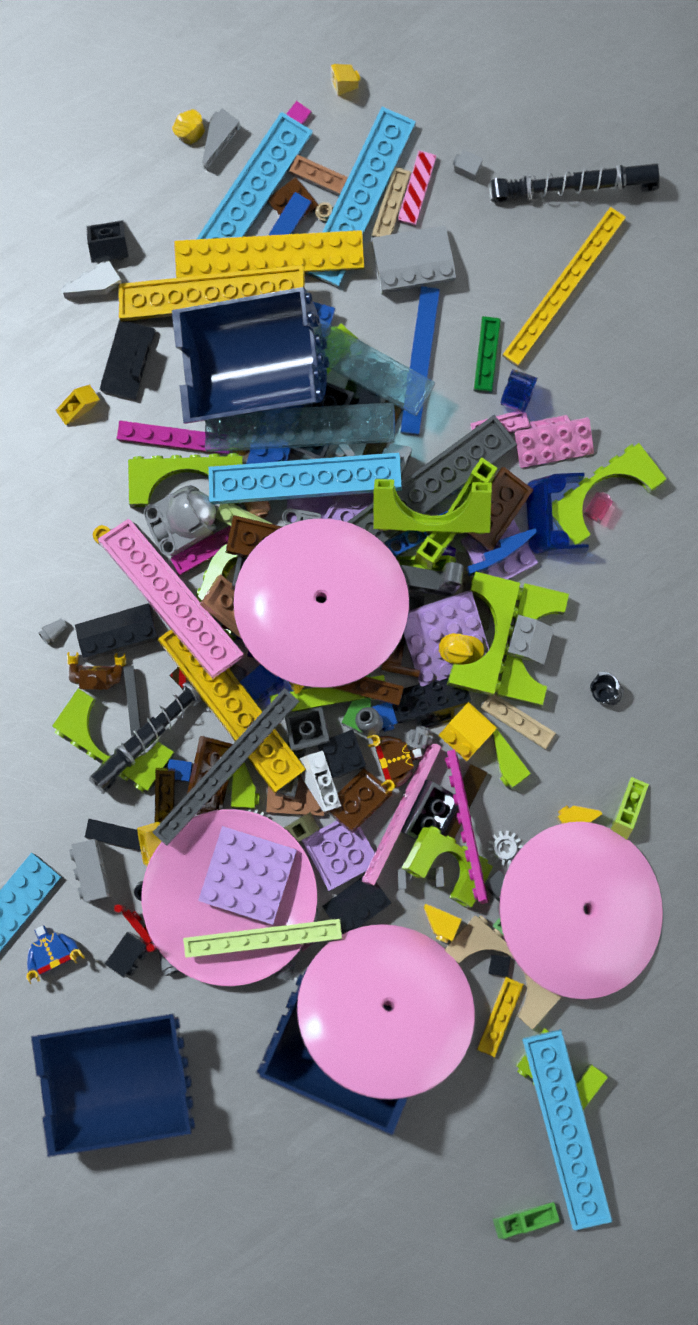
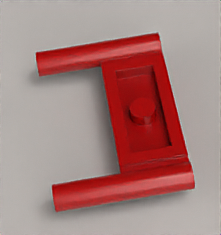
(134, 919)

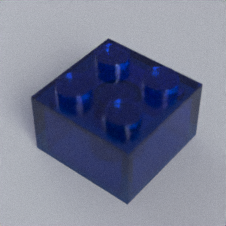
(261, 683)

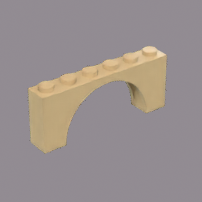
(478, 937)

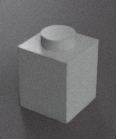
(467, 164)

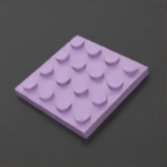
(433, 622)
(247, 875)

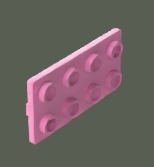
(554, 440)

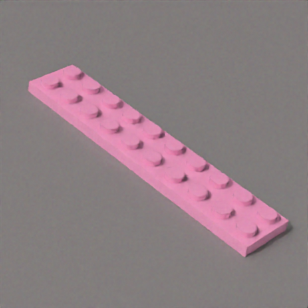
(171, 598)

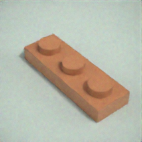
(318, 175)

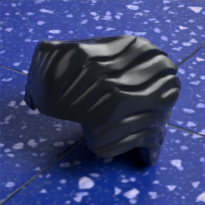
(606, 689)

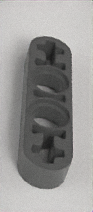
(132, 699)

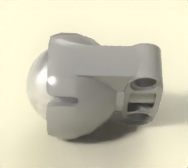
(181, 519)

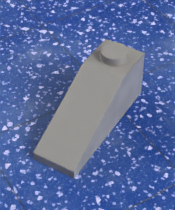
(220, 132)

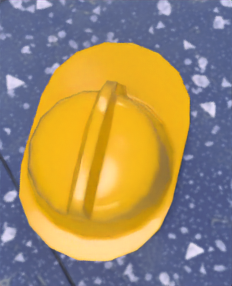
(460, 649)

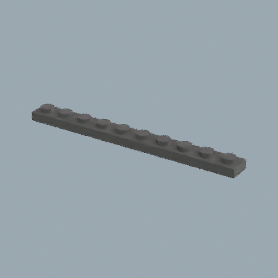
(226, 766)

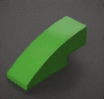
(525, 1220)

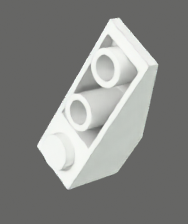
(97, 282)
(320, 781)

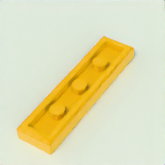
(500, 1017)

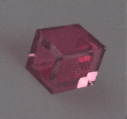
(598, 507)

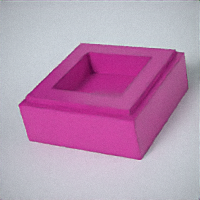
(299, 112)

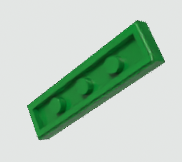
(487, 354)

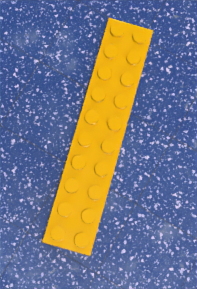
(313, 250)
(162, 296)
(236, 713)

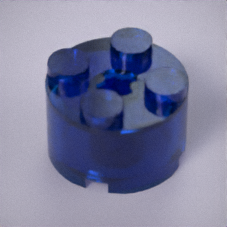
(518, 391)

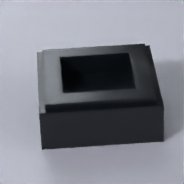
(499, 965)

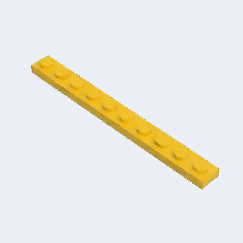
(563, 286)

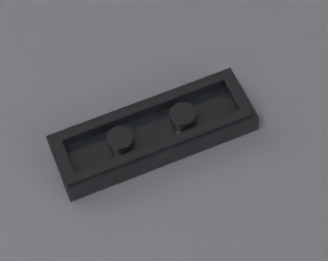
(112, 834)

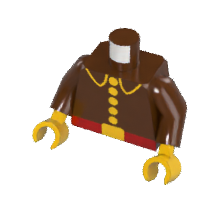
(95, 676)
(394, 760)

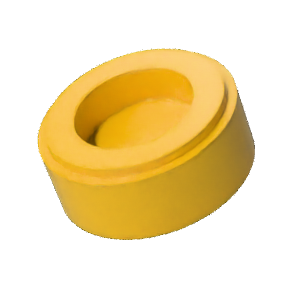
(99, 531)

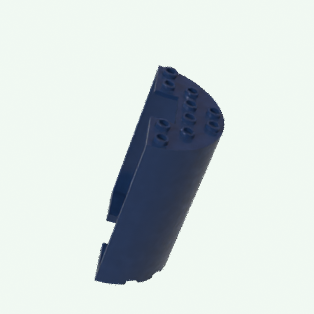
(250, 355)
(294, 1069)
(113, 1084)

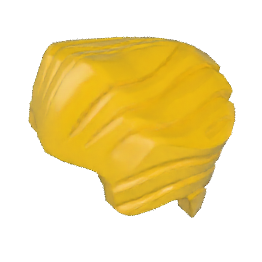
(188, 126)

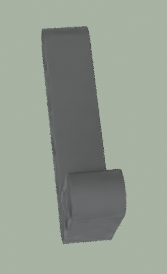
(434, 582)

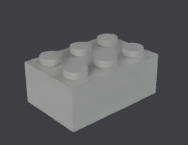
(90, 871)

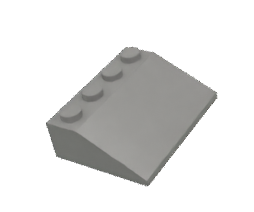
(413, 259)

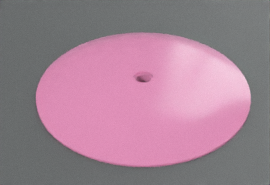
(327, 640)
(173, 908)
(545, 915)
(378, 1049)

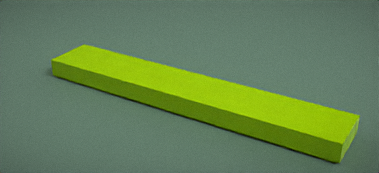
(326, 696)

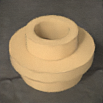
(323, 206)

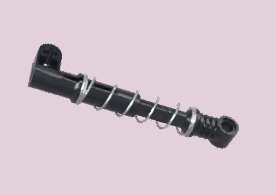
(619, 177)
(125, 755)

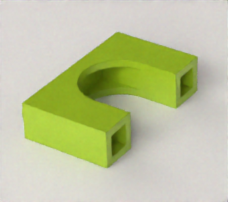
(431, 844)
(587, 1084)

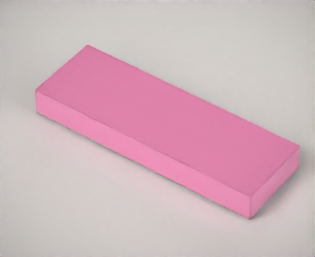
(511, 421)

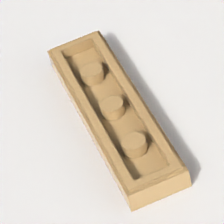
(391, 202)
(518, 721)

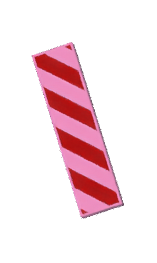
(417, 188)

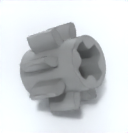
(420, 737)

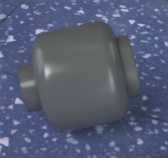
(369, 721)

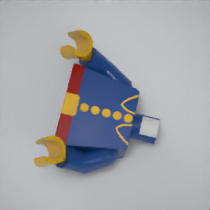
(50, 952)

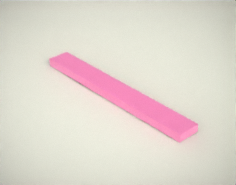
(401, 814)

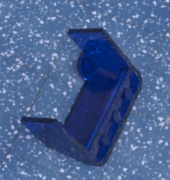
(540, 516)

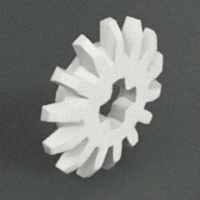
(513, 850)

